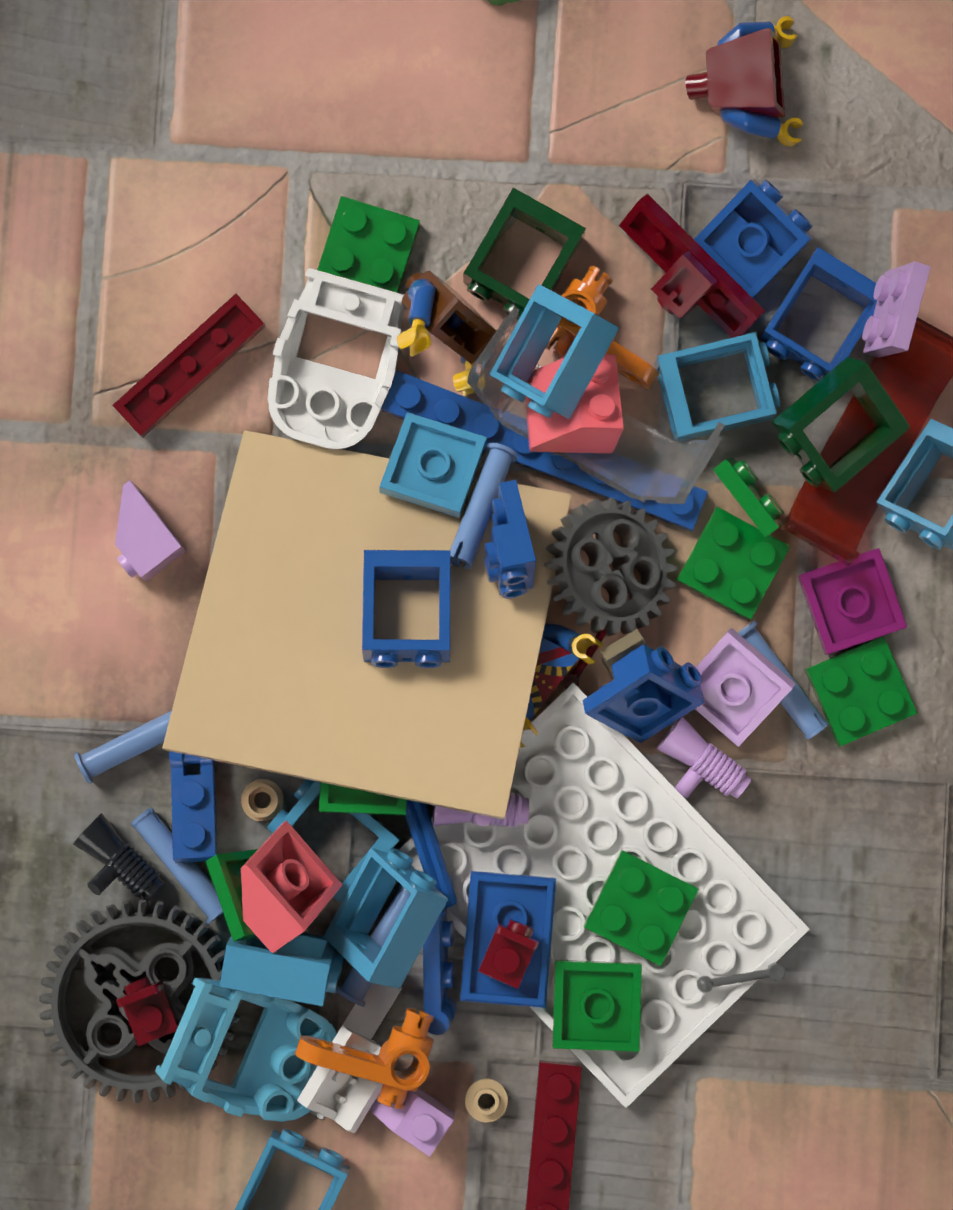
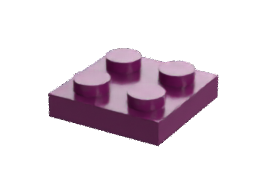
(852, 601)

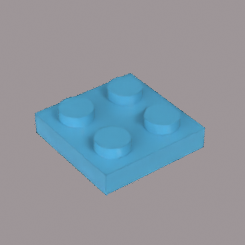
(433, 465)

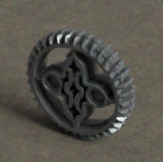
(112, 989)

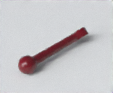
(574, 677)

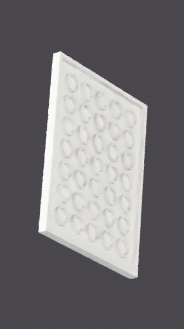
(586, 804)

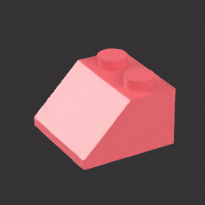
(595, 421)
(284, 888)

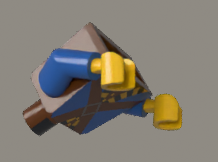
(448, 318)

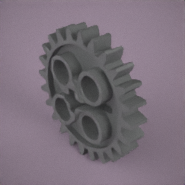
(583, 583)

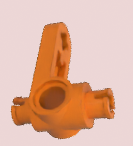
(590, 296)
(404, 1039)

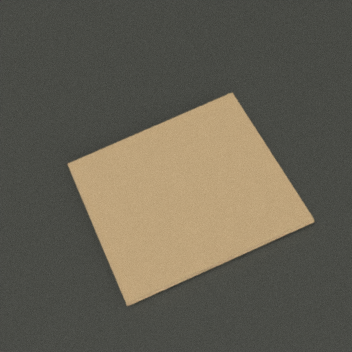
(278, 637)

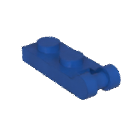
(193, 809)
(439, 975)

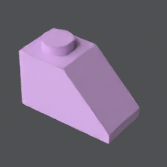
(143, 536)
(420, 1121)

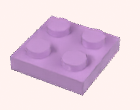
(896, 311)
(739, 687)

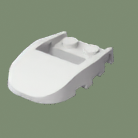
(325, 402)

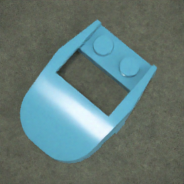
(270, 1071)

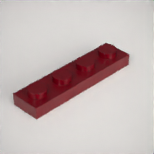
(667, 241)
(189, 365)
(553, 1136)

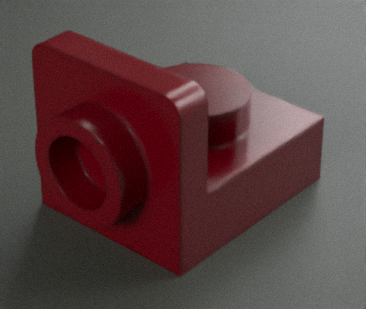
(683, 285)
(509, 953)
(148, 1010)

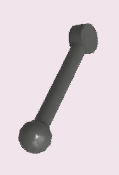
(774, 971)

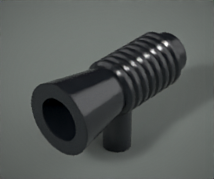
(120, 861)

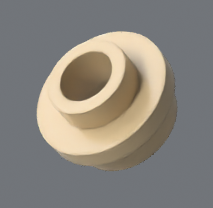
(250, 806)
(481, 1087)

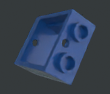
(843, 280)
(406, 566)

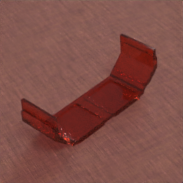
(914, 383)

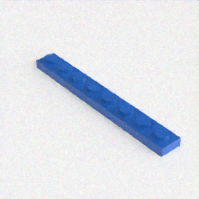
(452, 409)

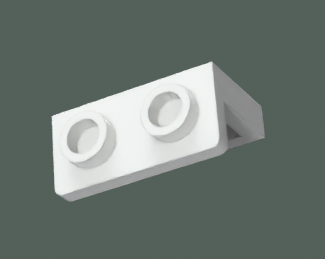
(342, 1095)

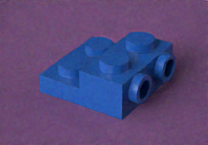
(755, 236)
(510, 553)
(646, 693)

